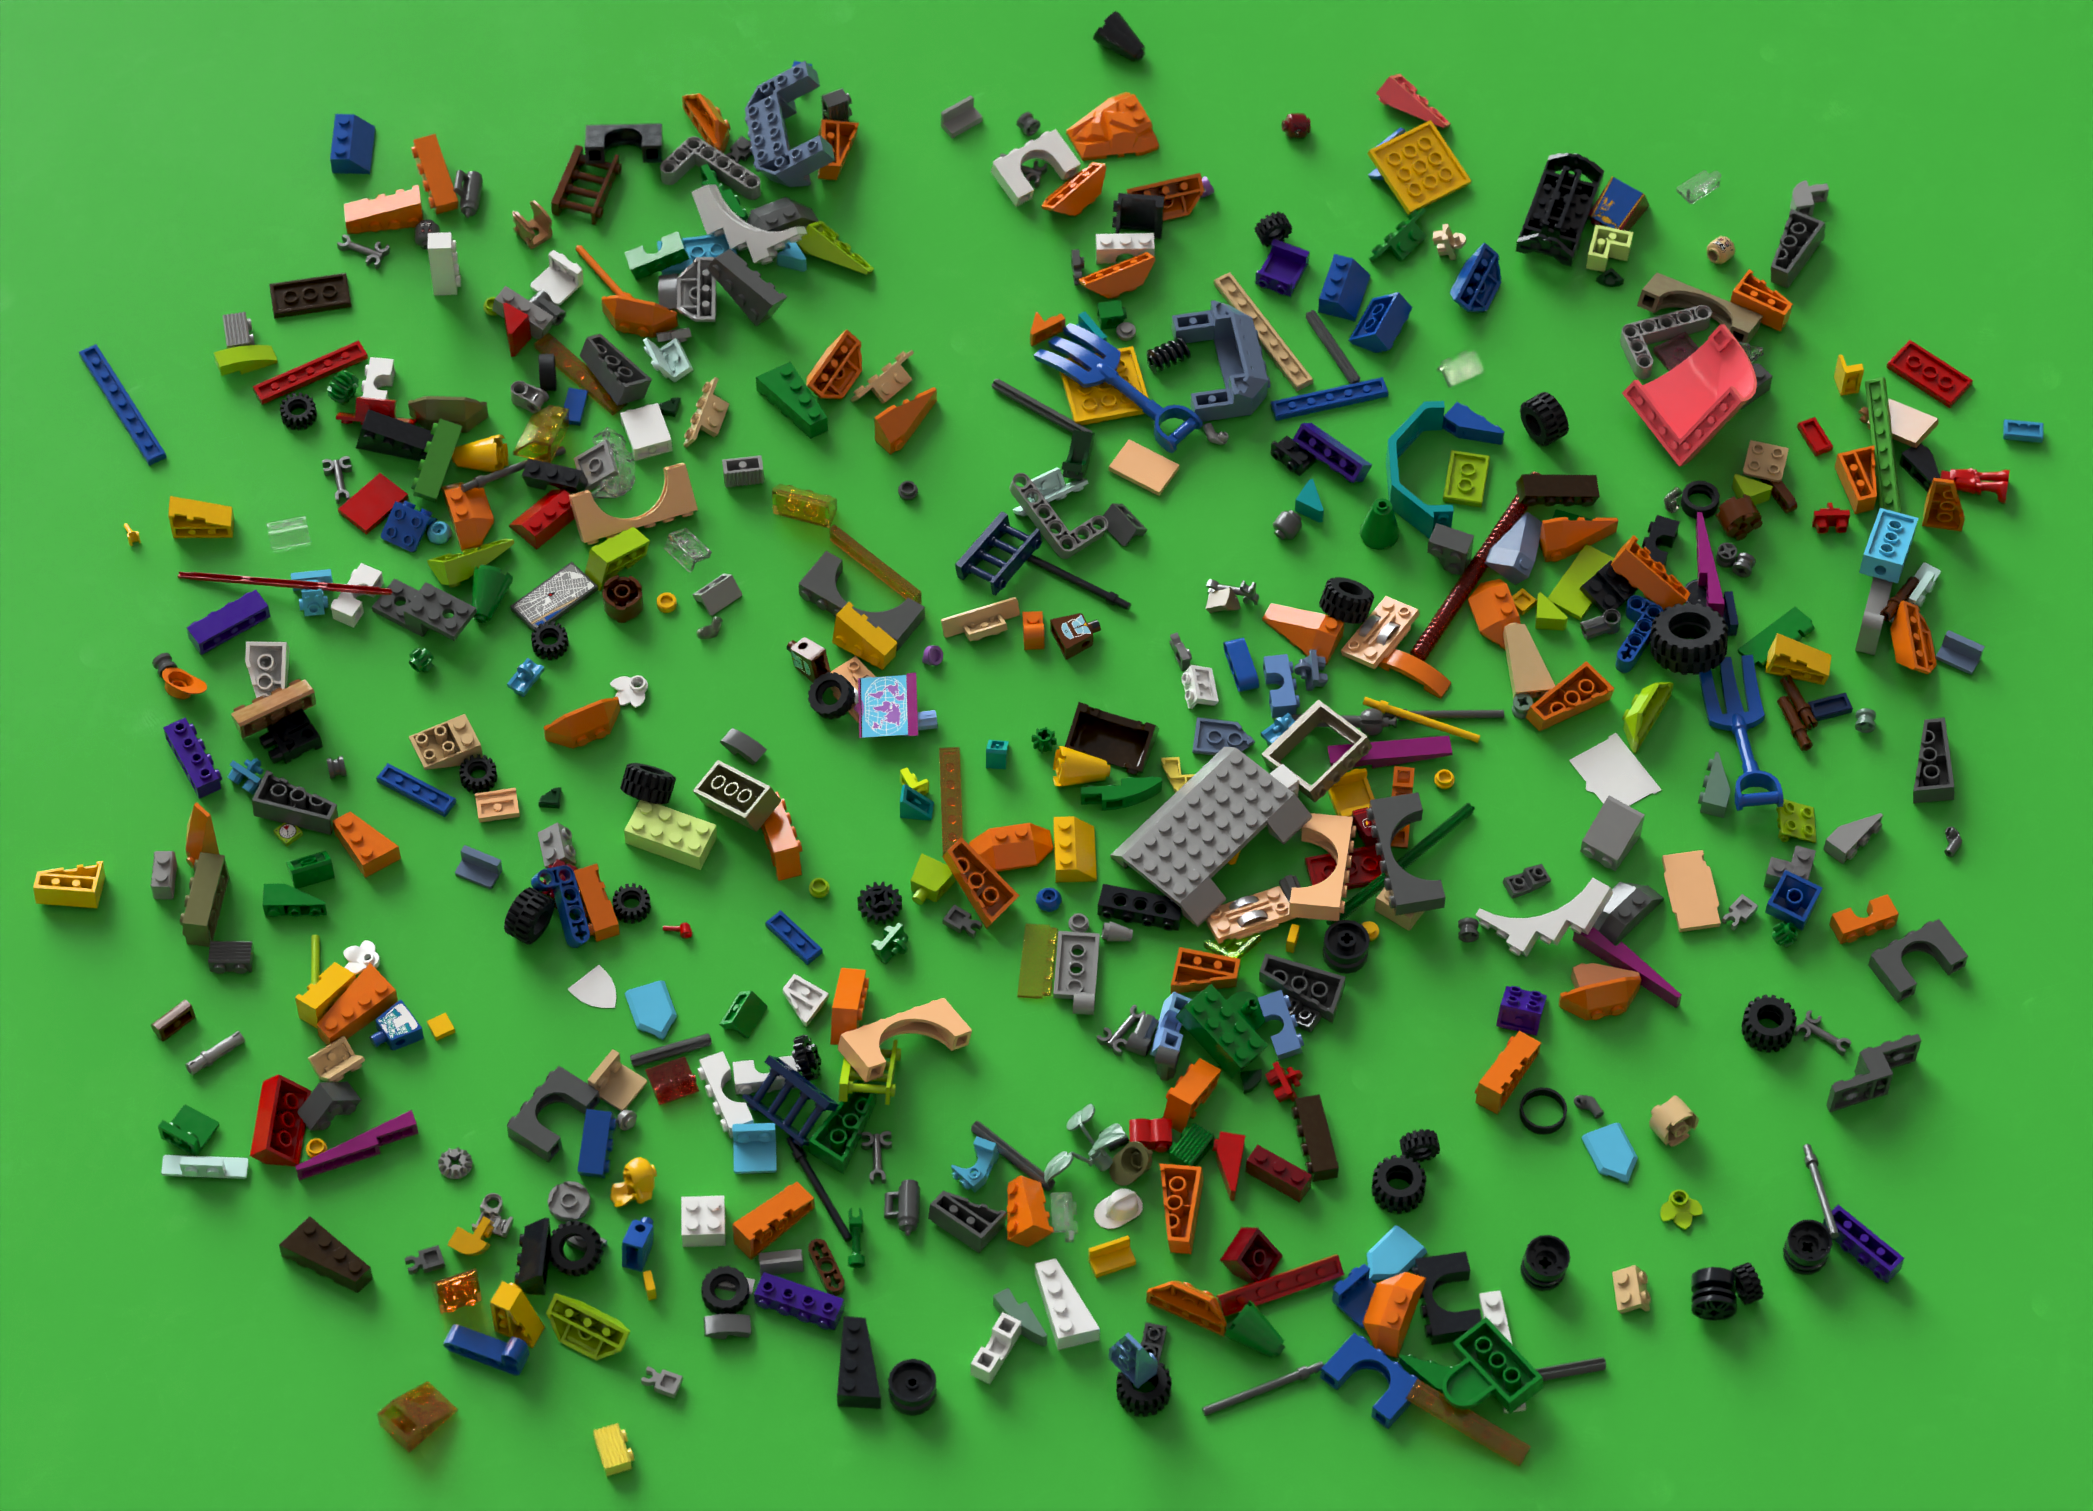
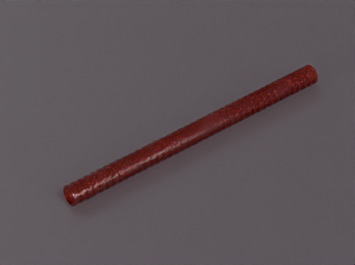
(1466, 582)

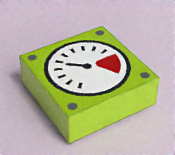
(288, 833)

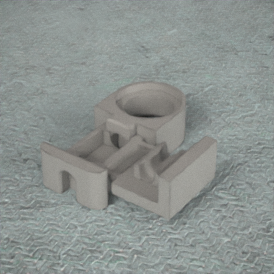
(501, 1226)

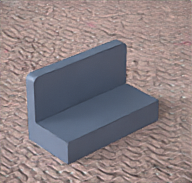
(1960, 652)
(479, 867)

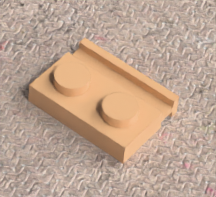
(497, 805)

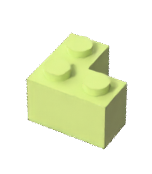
(1608, 244)

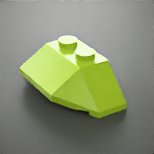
(1644, 712)
(586, 1328)

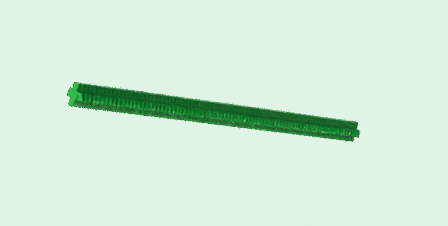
(1406, 859)

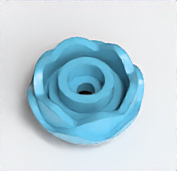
(443, 536)

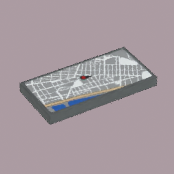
(554, 597)

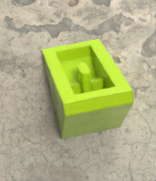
(1756, 490)
(1548, 615)

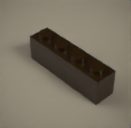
(1557, 490)
(1315, 1137)

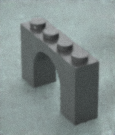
(1932, 939)
(558, 1087)

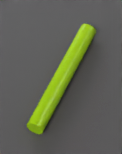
(315, 959)

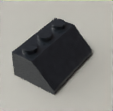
(534, 1258)

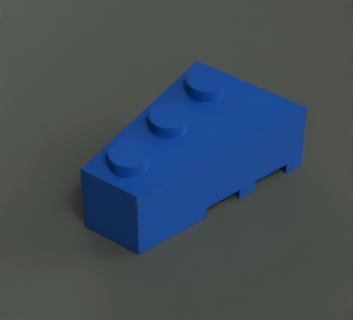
(596, 1143)

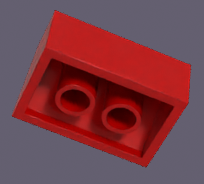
(544, 518)

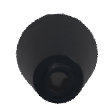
(1119, 37)

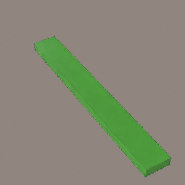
(1884, 449)

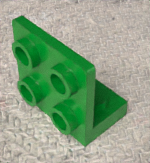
(188, 1130)

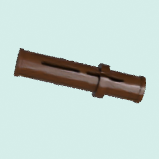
(1903, 594)
(1802, 708)
(1798, 730)

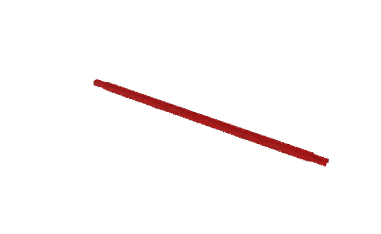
(285, 583)

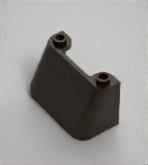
(1112, 738)

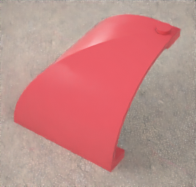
(1696, 396)

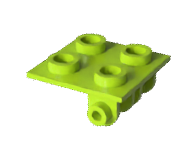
(1796, 821)

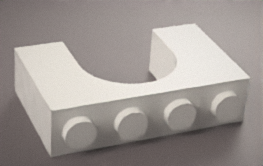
(1049, 148)

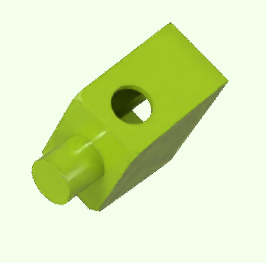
(930, 880)

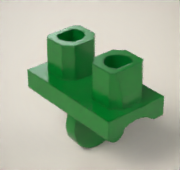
(892, 944)

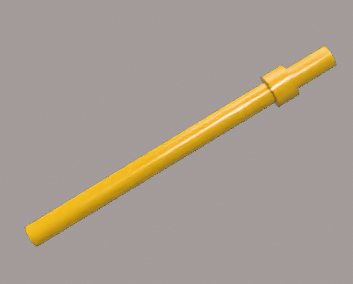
(1384, 707)

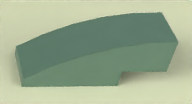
(1030, 1327)

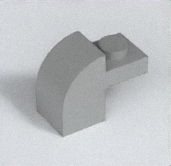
(1805, 197)

